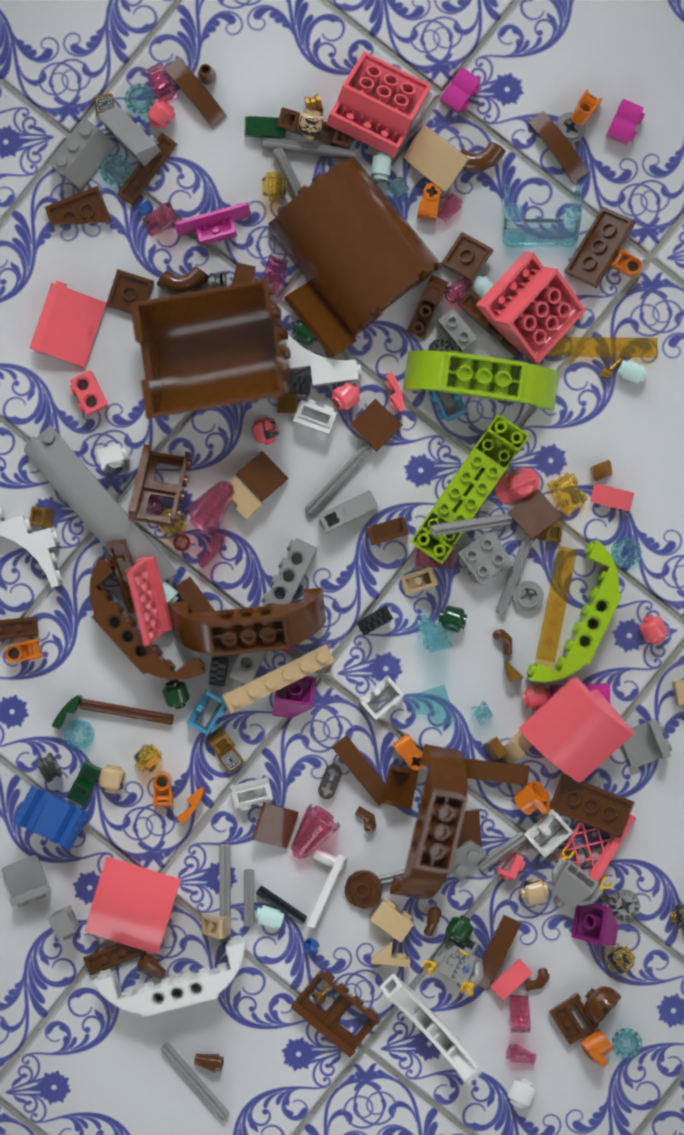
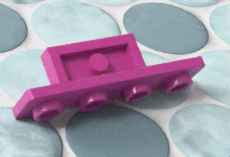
(214, 225)

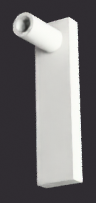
(337, 864)

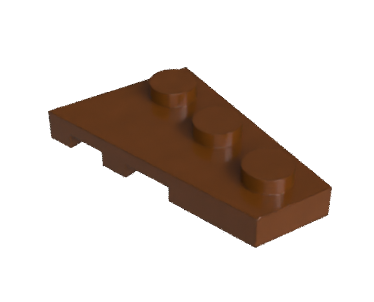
(81, 208)

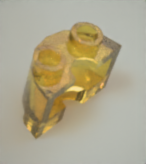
(567, 493)

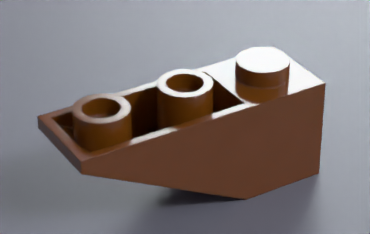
(427, 306)

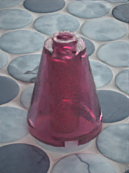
(211, 507)
(313, 831)

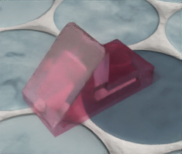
(160, 82)
(160, 219)
(275, 271)
(425, 560)
(519, 1013)

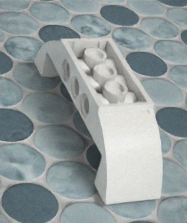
(144, 999)

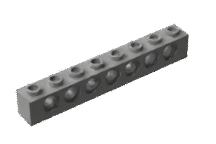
(307, 552)

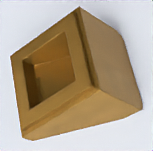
(287, 404)
(601, 470)
(42, 517)
(552, 534)
(511, 672)
(220, 741)
(495, 748)

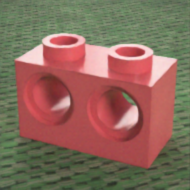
(92, 391)

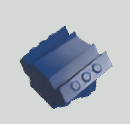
(51, 817)

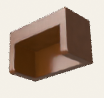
(387, 531)
(400, 786)

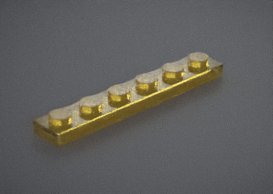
(605, 347)
(556, 604)

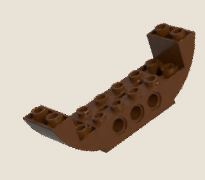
(106, 610)
(250, 627)
(436, 824)

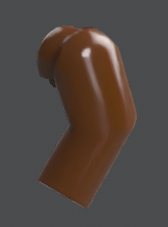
(505, 639)
(368, 818)
(433, 919)
(541, 980)

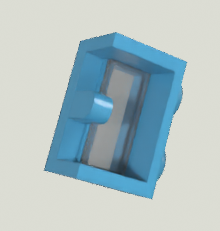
(450, 405)
(207, 712)

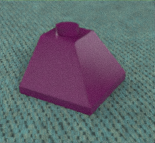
(294, 698)
(595, 924)

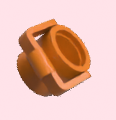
(533, 797)
(596, 1047)

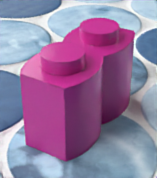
(460, 91)
(625, 122)

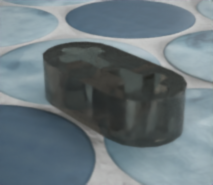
(334, 783)

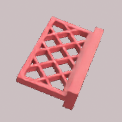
(151, 589)
(607, 852)

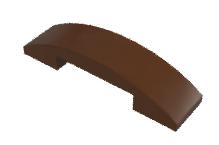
(195, 92)
(289, 121)
(559, 146)

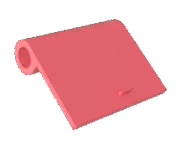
(67, 324)

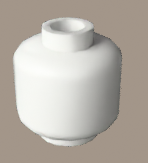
(521, 1093)

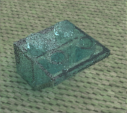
(435, 634)

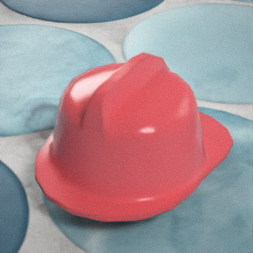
(517, 485)

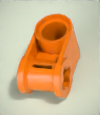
(585, 108)
(429, 205)
(623, 260)
(25, 650)
(407, 750)
(163, 795)

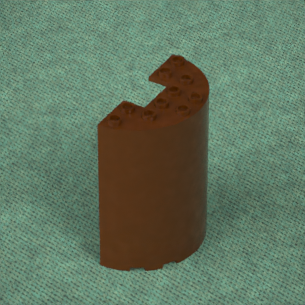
(352, 244)
(211, 348)

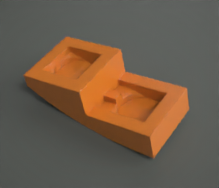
(194, 800)

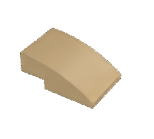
(435, 158)

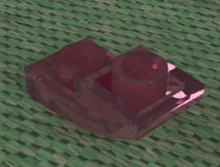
(216, 544)

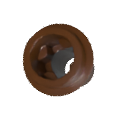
(206, 78)
(150, 966)
(211, 1062)

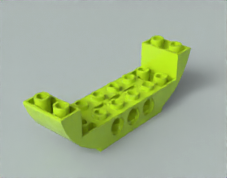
(481, 377)
(471, 485)
(608, 594)

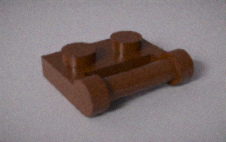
(568, 1023)

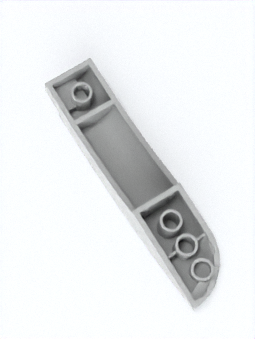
(90, 498)

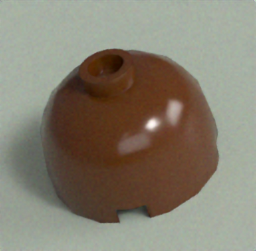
(600, 1002)

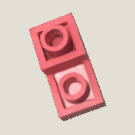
(396, 398)
(612, 497)
(510, 979)

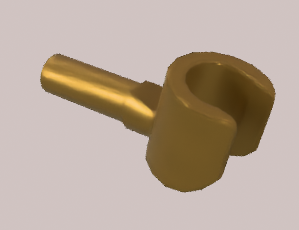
(606, 372)
(321, 995)

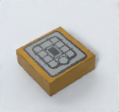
(103, 103)
(231, 760)

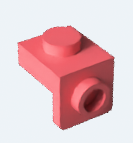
(516, 866)

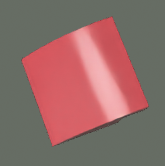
(378, 104)
(531, 306)
(576, 730)
(132, 905)

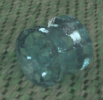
(398, 188)
(482, 712)

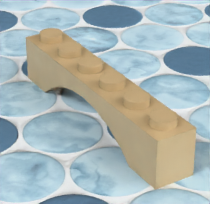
(277, 678)

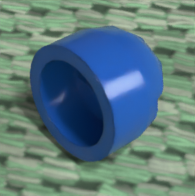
(146, 208)
(310, 946)

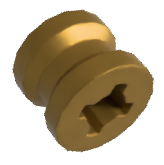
(314, 103)

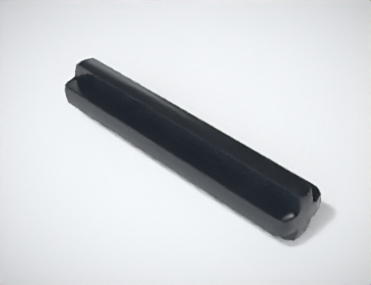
(281, 905)

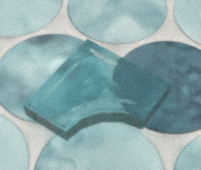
(434, 704)

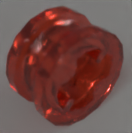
(184, 537)

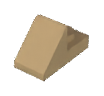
(419, 580)
(516, 747)
(215, 926)
(384, 957)

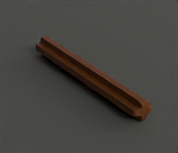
(125, 711)

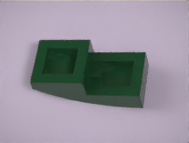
(263, 127)
(70, 707)
(84, 783)

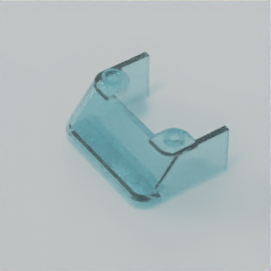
(541, 232)

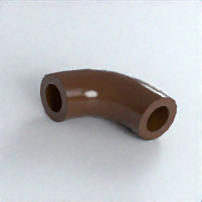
(485, 159)
(182, 284)

